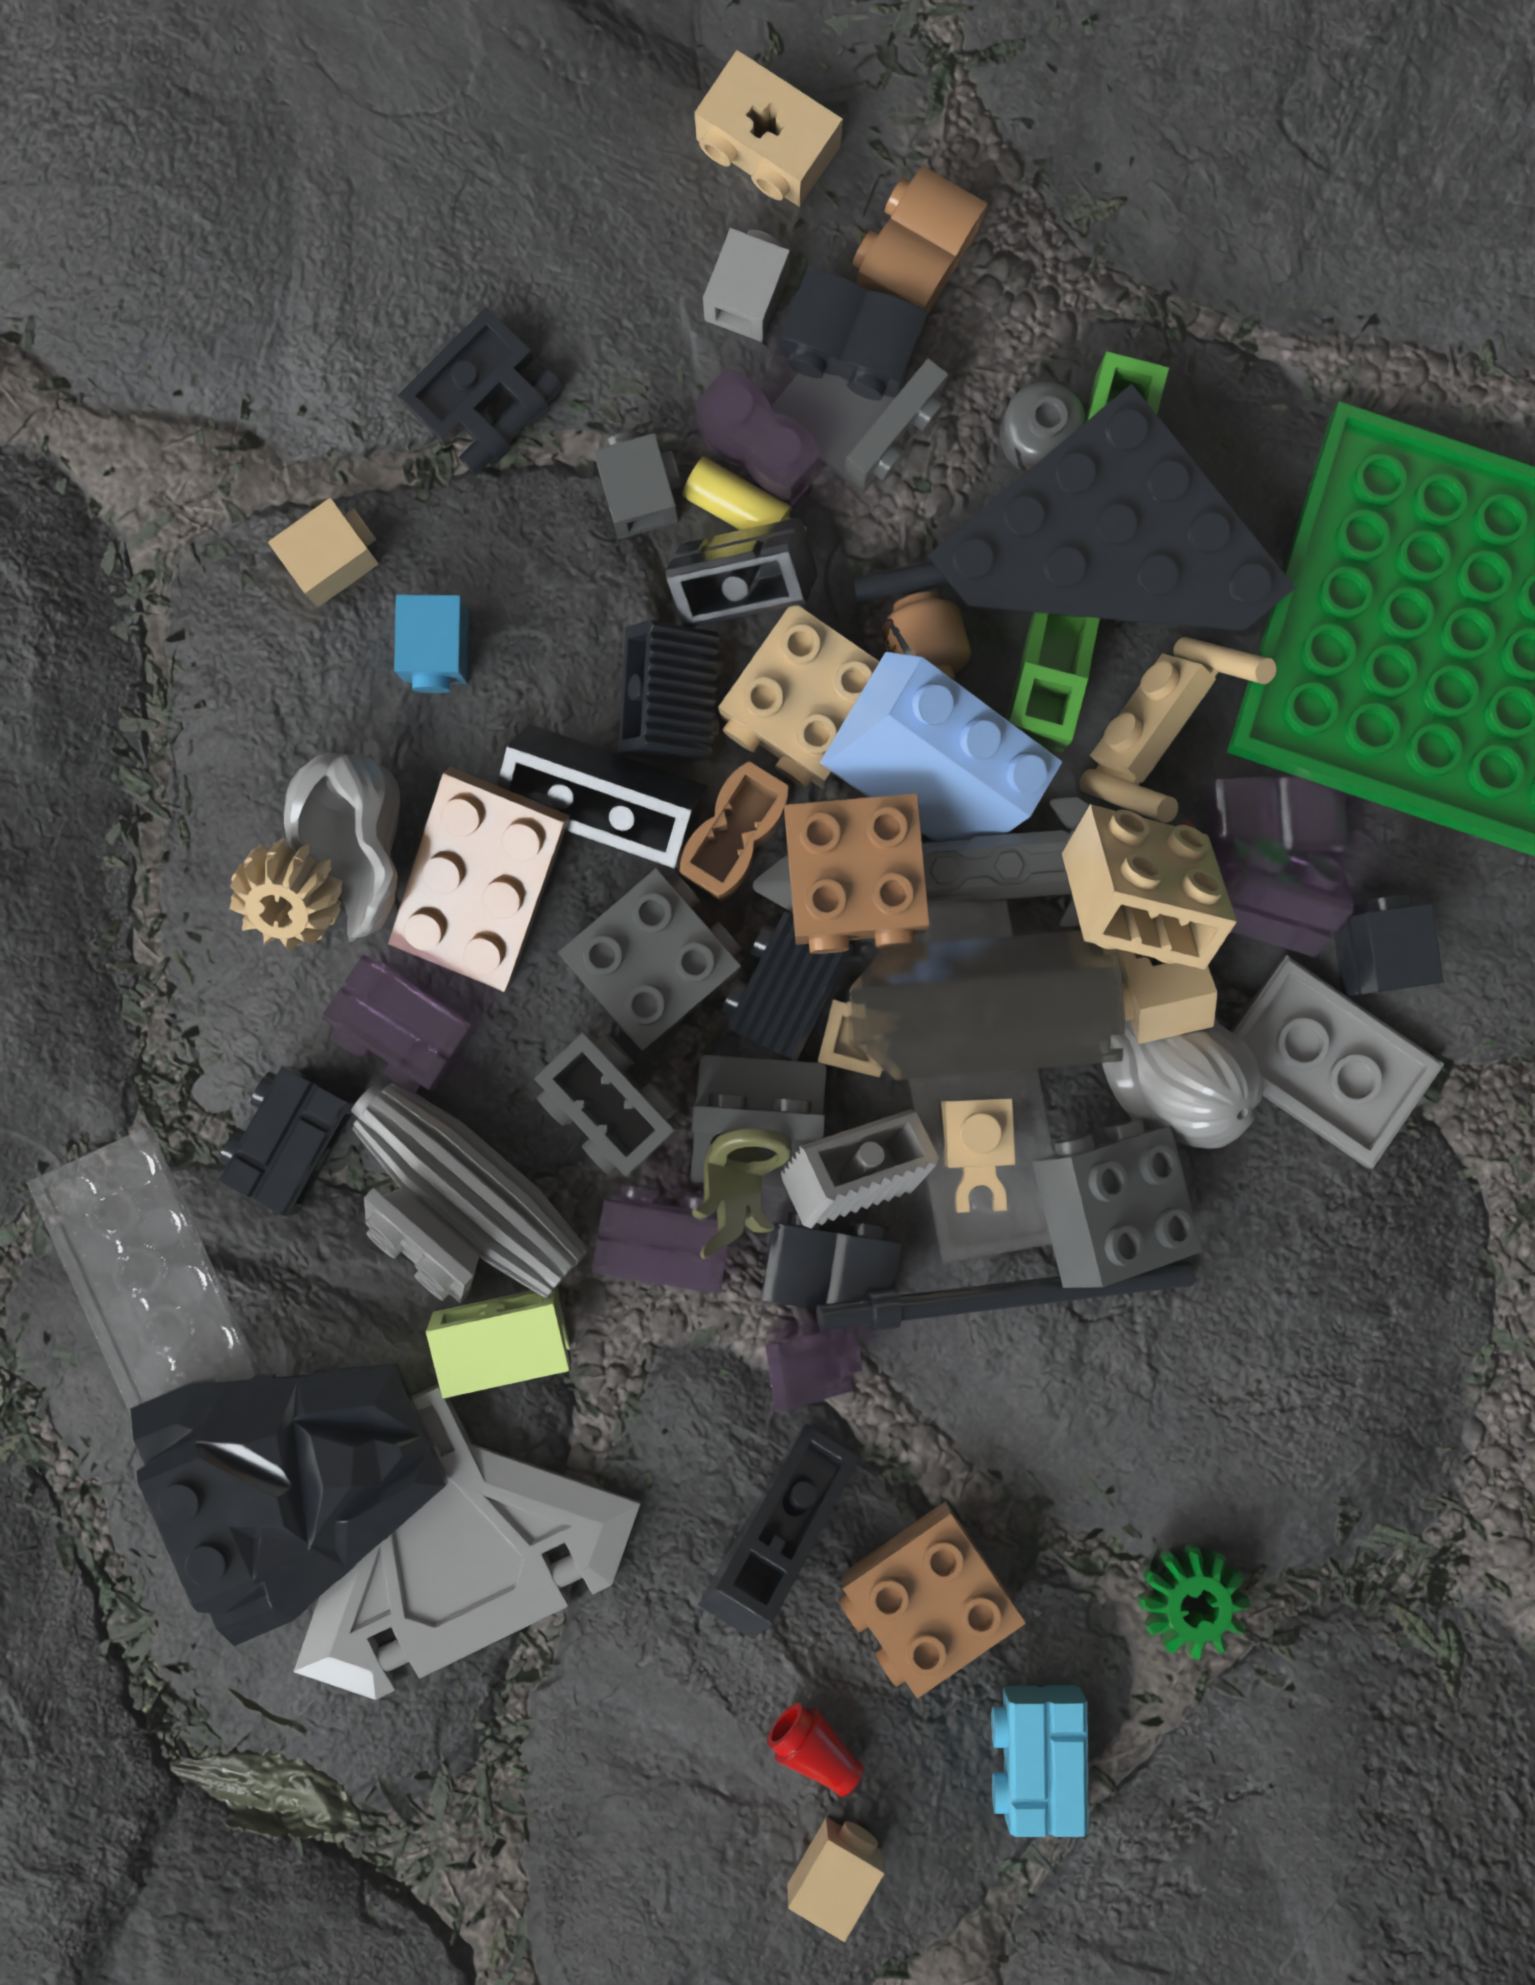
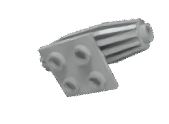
(456, 1200)

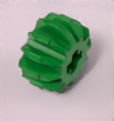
(1194, 1624)

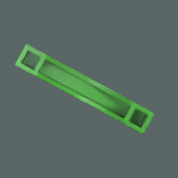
(1059, 647)

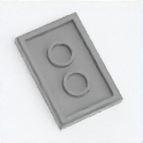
(1333, 1061)

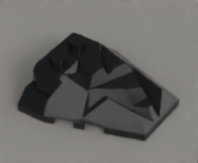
(280, 1485)

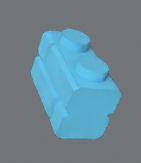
(1043, 1761)

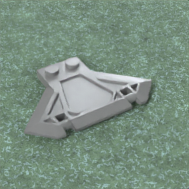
(464, 1564)

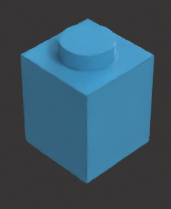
(431, 641)

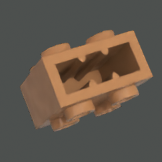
(856, 872)
(929, 1601)

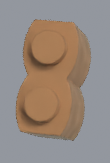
(921, 241)
(744, 819)

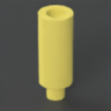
(732, 497)

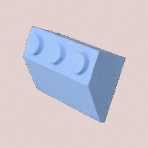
(938, 740)

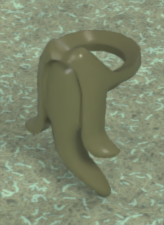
(735, 1182)

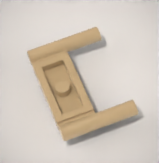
(1155, 717)

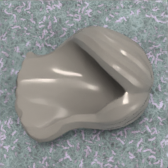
(349, 815)
(1190, 1081)

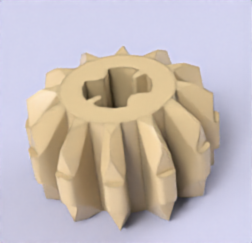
(286, 894)

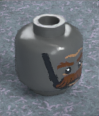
(1038, 422)

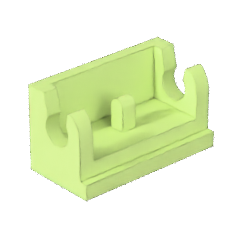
(498, 1342)

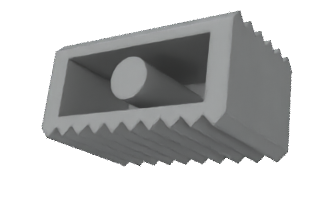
(859, 1167)

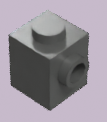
(638, 482)

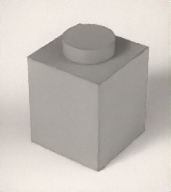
(747, 283)

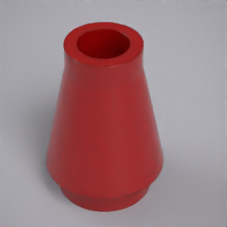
(813, 1749)

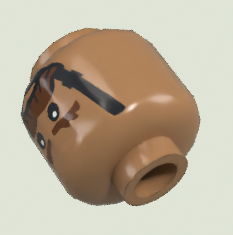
(929, 629)

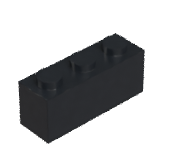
(605, 793)

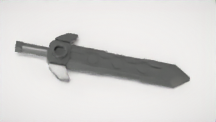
(980, 867)

